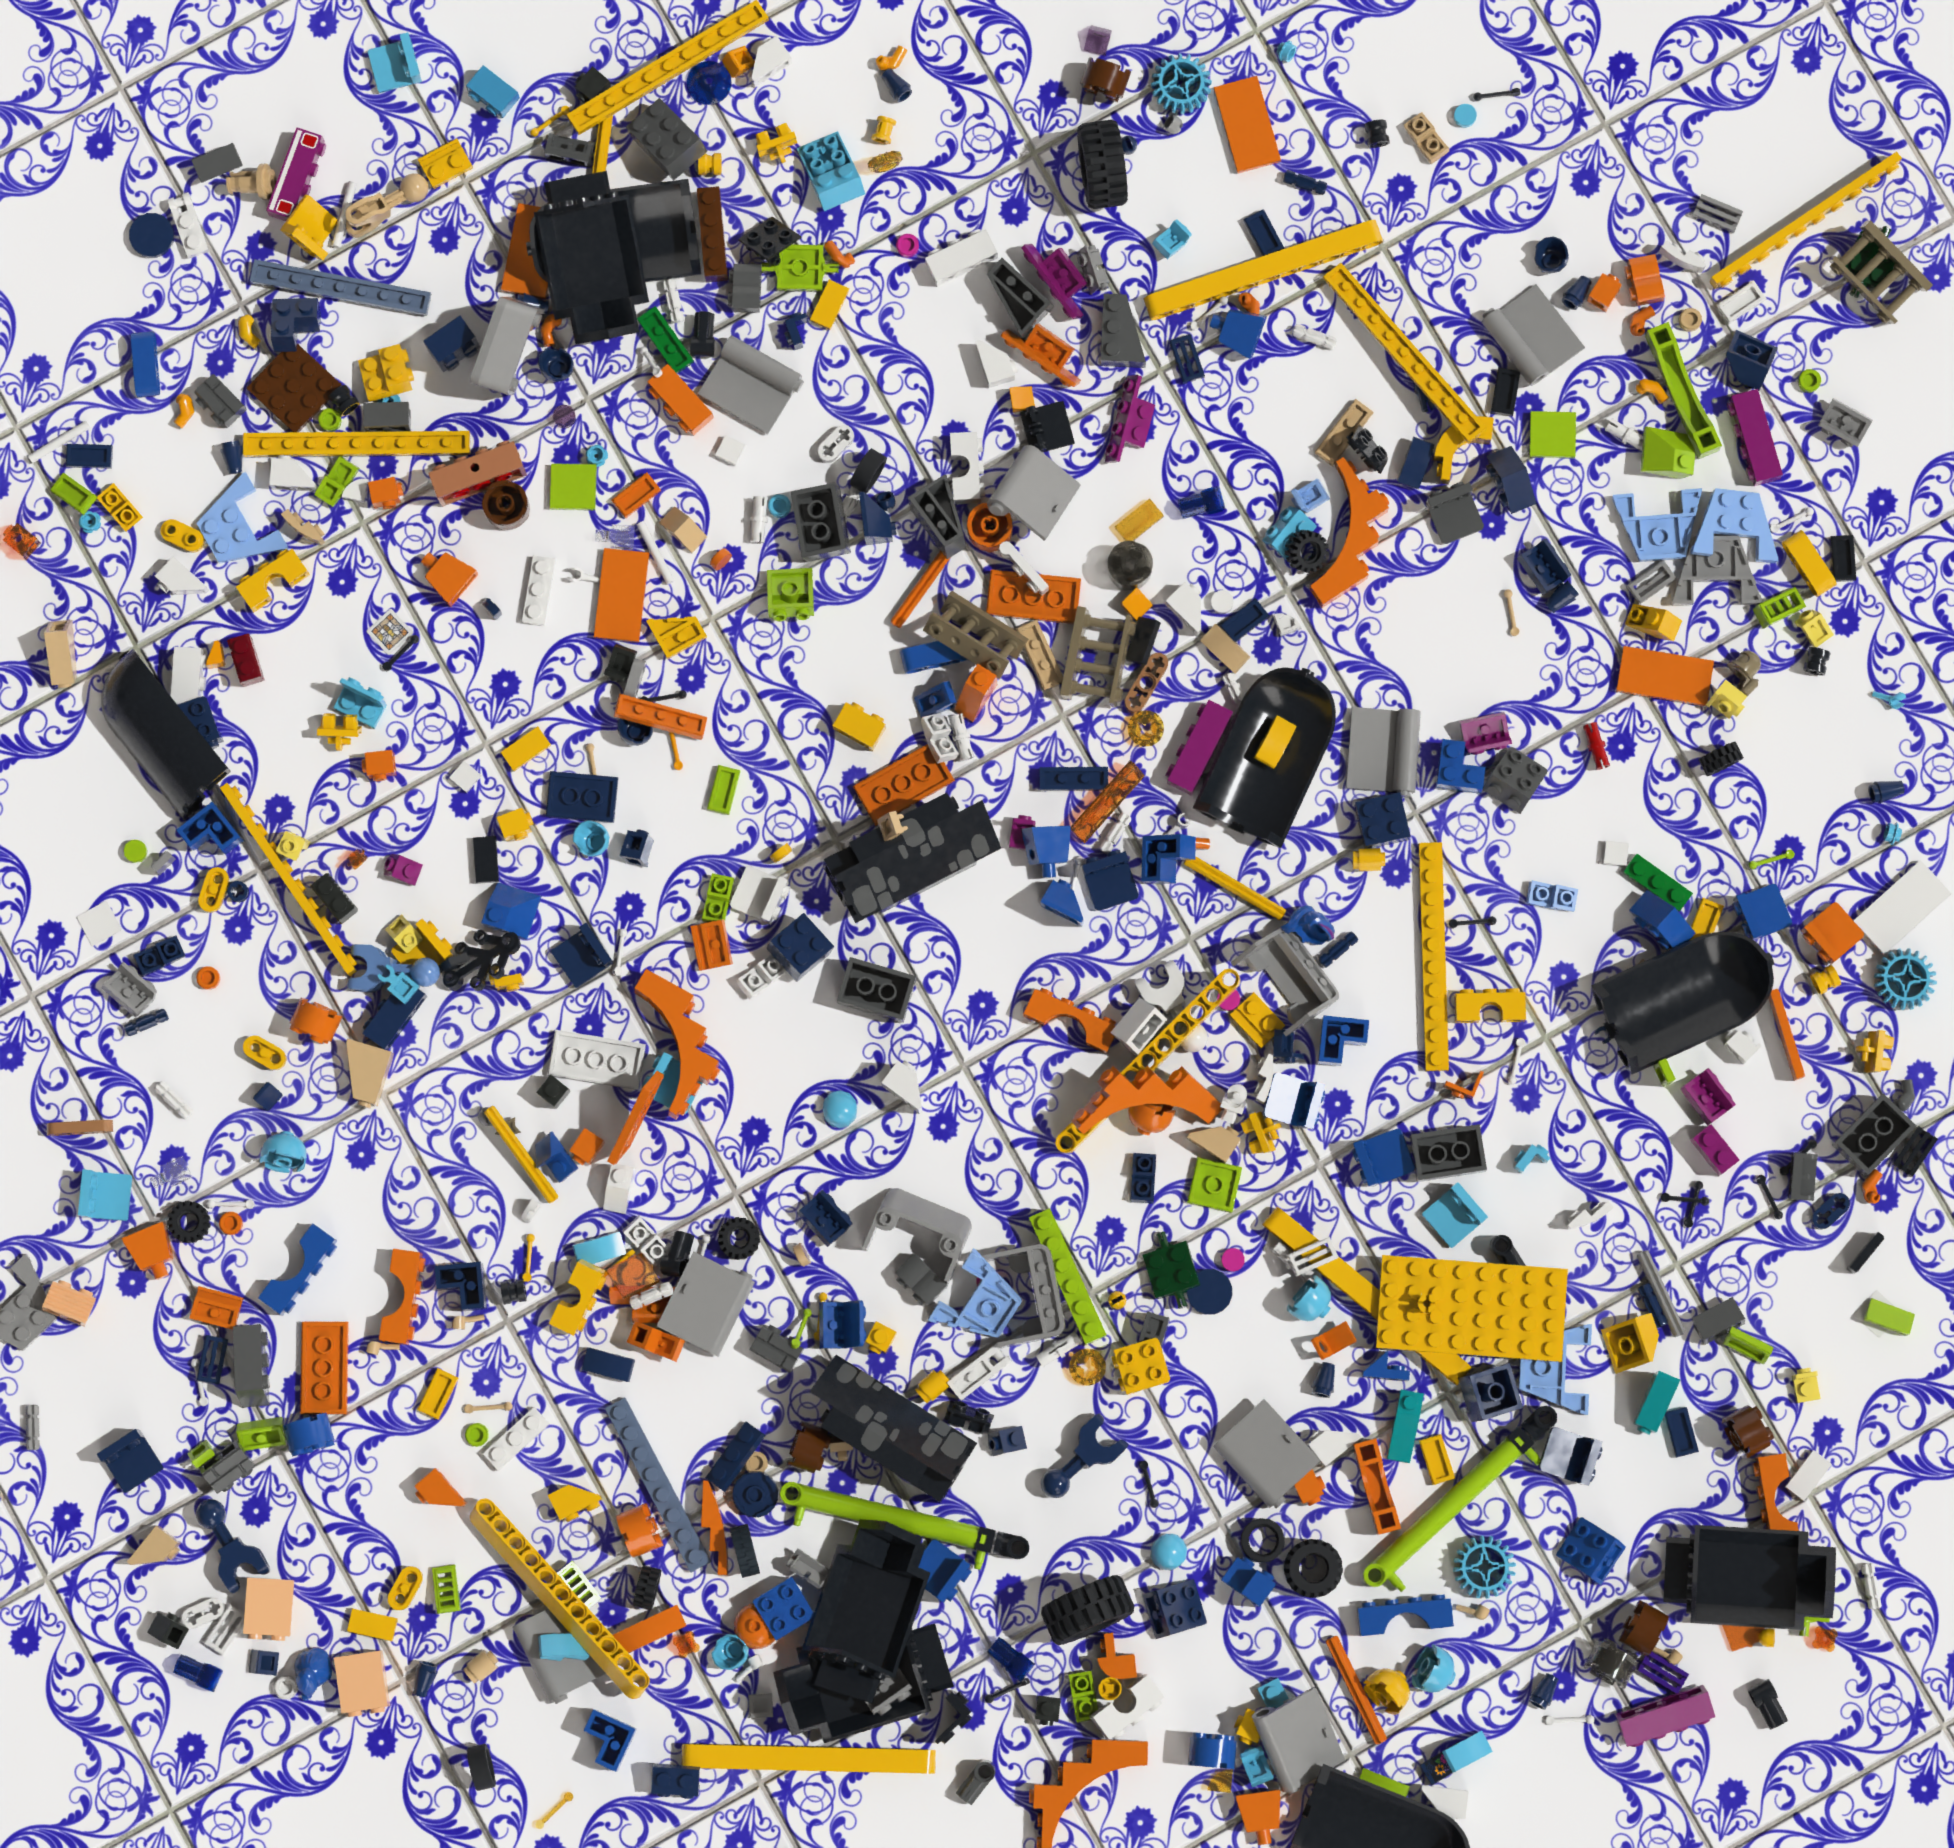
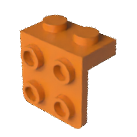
(1832, 933)

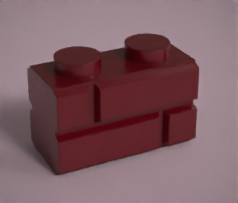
(246, 660)

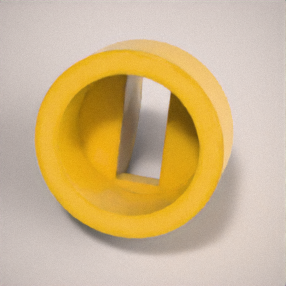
(1119, 1305)
(1767, 1637)

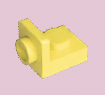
(1814, 627)
(292, 845)
(404, 934)
(1806, 1385)

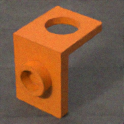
(1460, 1092)
(1334, 1340)

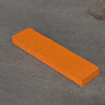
(660, 716)
(1786, 1035)

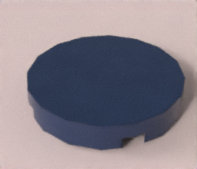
(151, 235)
(1213, 1293)
(755, 1494)

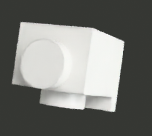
(1741, 1045)

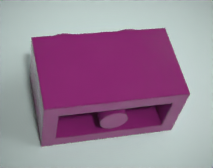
(1715, 1150)

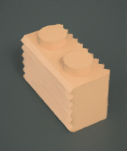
(69, 1303)

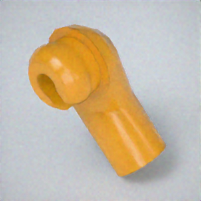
(891, 61)
(1653, 387)
(186, 410)

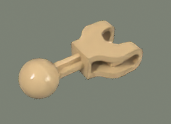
(376, 209)

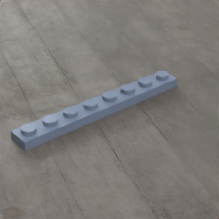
(340, 287)
(658, 1485)

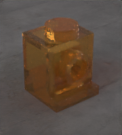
(26, 545)

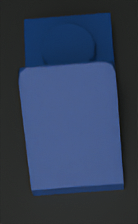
(936, 699)
(553, 1154)
(1379, 1370)

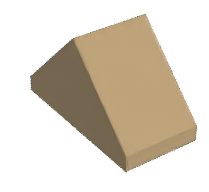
(683, 529)

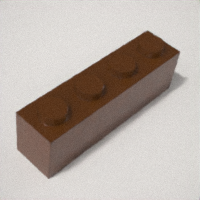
(712, 234)

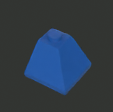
(1062, 901)
(511, 910)

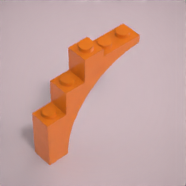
(1364, 509)
(673, 1005)
(1147, 1088)
(1105, 1757)

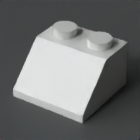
(903, 1084)

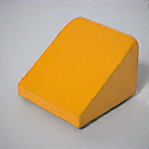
(738, 61)
(1021, 398)
(1136, 604)
(216, 657)

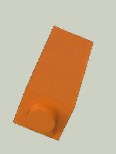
(976, 692)

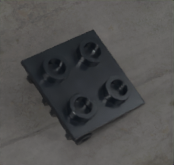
(769, 240)
(1047, 426)
(1375, 455)

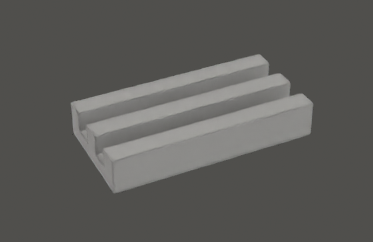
(1731, 228)
(1635, 593)

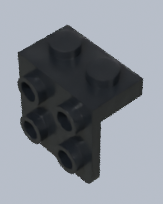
(959, 1702)

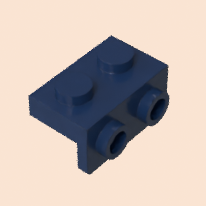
(1544, 566)
(825, 1218)
(675, 1780)

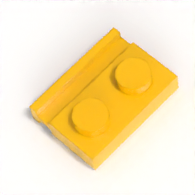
(445, 163)
(1257, 1020)

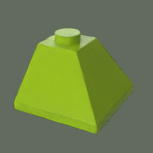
(1667, 453)

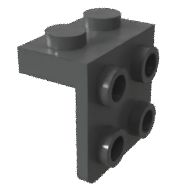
(1454, 513)
(1515, 779)

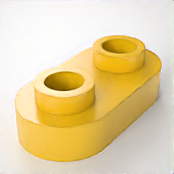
(181, 536)
(213, 890)
(265, 1052)
(404, 1587)

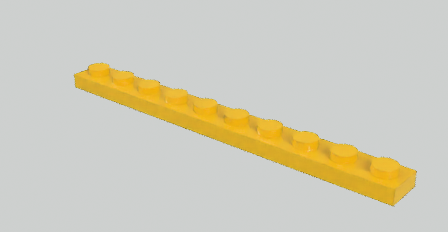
(667, 67)
(1799, 226)
(1405, 353)
(356, 443)
(295, 886)
(1433, 957)

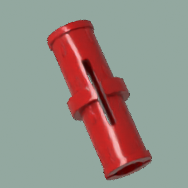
(1596, 745)

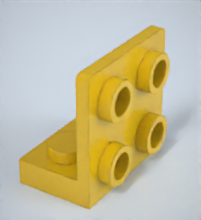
(310, 226)

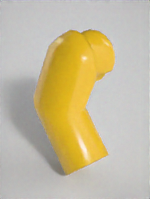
(244, 328)

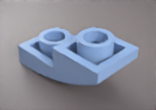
(1551, 896)

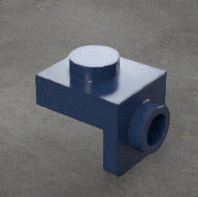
(792, 335)
(1284, 1047)
(1006, 1441)

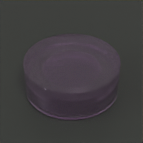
(564, 416)

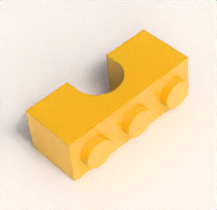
(254, 587)
(1510, 1003)
(588, 1280)

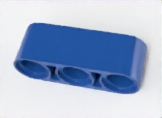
(145, 364)
(928, 657)

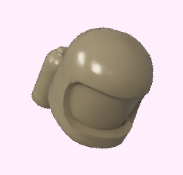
(1745, 667)

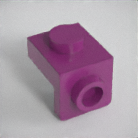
(1016, 837)
(402, 869)

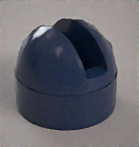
(1133, 142)
(886, 500)

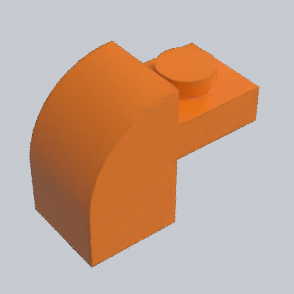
(655, 1341)
(1116, 1666)

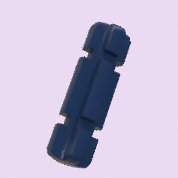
(1305, 182)
(1338, 949)
(146, 1022)
(1652, 1305)

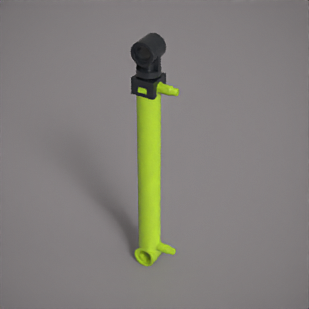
(1459, 1496)
(912, 1521)

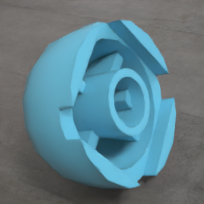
(284, 1152)
(1311, 1300)
(1434, 1670)

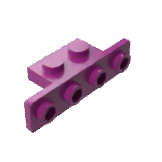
(1060, 276)
(1131, 420)

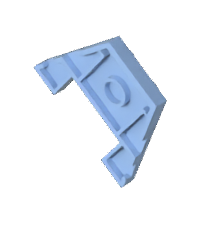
(1735, 515)
(228, 530)
(1659, 535)
(989, 1305)
(1547, 1378)

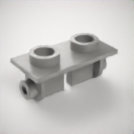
(1088, 259)
(806, 1566)

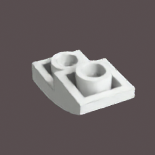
(1689, 261)
(937, 736)
(760, 976)
(1266, 1069)
(1584, 1218)
(646, 1240)

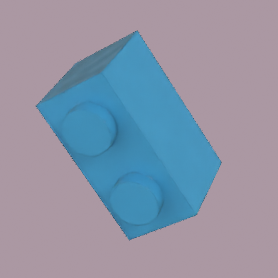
(492, 91)

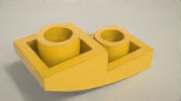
(119, 507)
(1275, 742)

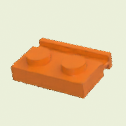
(711, 945)
(216, 1308)

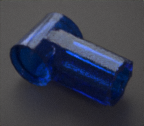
(1208, 501)
(1014, 1662)
(204, 1674)

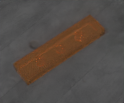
(1107, 801)

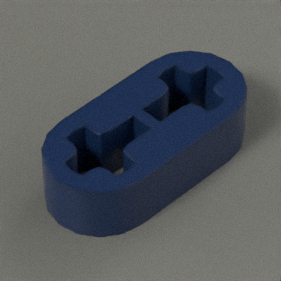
(1834, 1215)

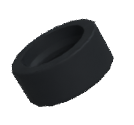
(868, 471)
(1280, 1540)
(481, 1767)

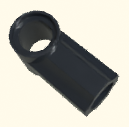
(703, 341)
(1510, 1255)
(677, 1259)
(1765, 1698)

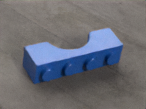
(316, 1246)
(1435, 1613)

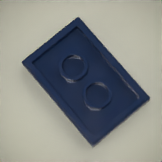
(582, 797)

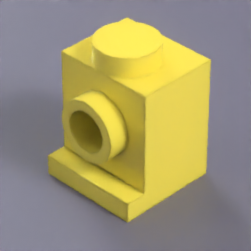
(1727, 700)

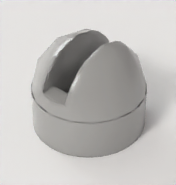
(1173, 124)
(482, 1119)

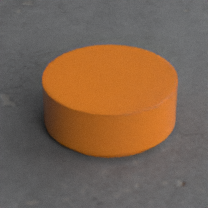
(720, 559)
(208, 978)
(231, 1223)

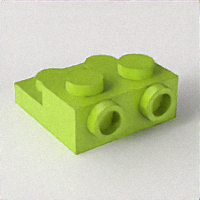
(790, 593)

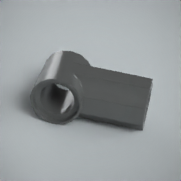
(975, 1783)

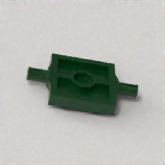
(1863, 258)
(1171, 1270)

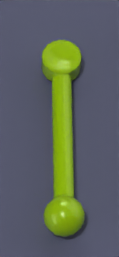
(1789, 854)
(795, 1343)

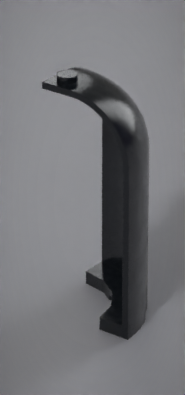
(662, 228)
(159, 735)
(1249, 792)
(1684, 997)
(1364, 1815)

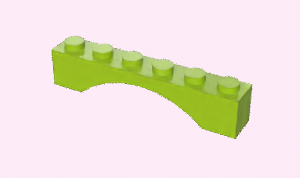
(1673, 371)
(1068, 1277)

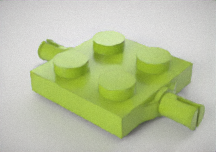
(801, 268)

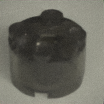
(1135, 554)
(1611, 1663)

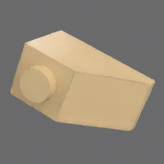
(1216, 1141)
(157, 1547)

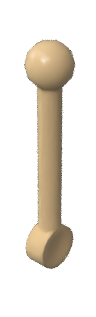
(1508, 594)
(590, 747)
(469, 1408)

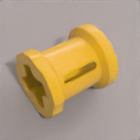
(883, 130)

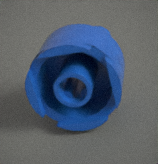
(308, 1434)
(1212, 1752)

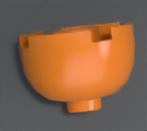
(1151, 1117)
(752, 1628)

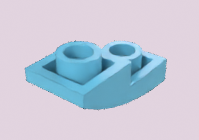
(600, 1248)
(560, 1646)
(1467, 1751)

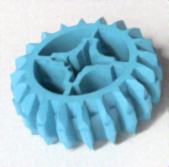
(1190, 80)
(1895, 978)
(1469, 1568)

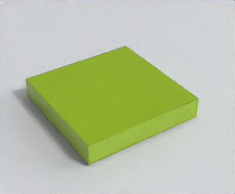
(1552, 434)
(573, 487)
(1214, 1185)

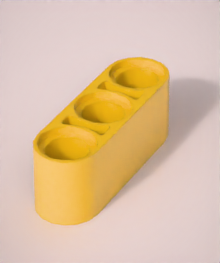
(1809, 563)

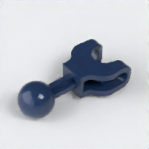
(1056, 1482)
(233, 1552)

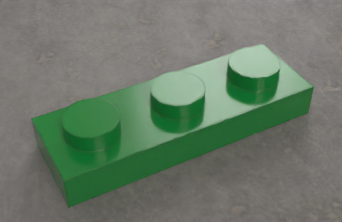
(665, 340)
(1657, 882)

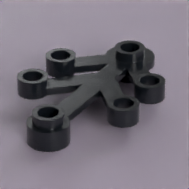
(505, 946)

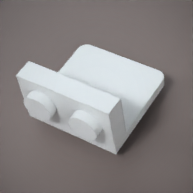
(760, 894)

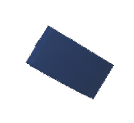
(1415, 462)
(159, 956)
(1143, 1178)
(608, 1364)

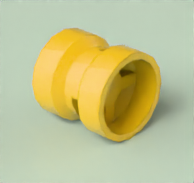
(710, 164)
(1825, 979)
(1110, 1688)

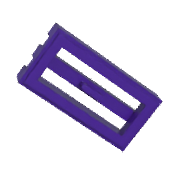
(1680, 1682)

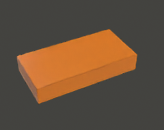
(636, 495)

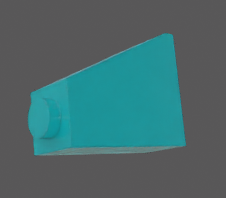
(1656, 1402)

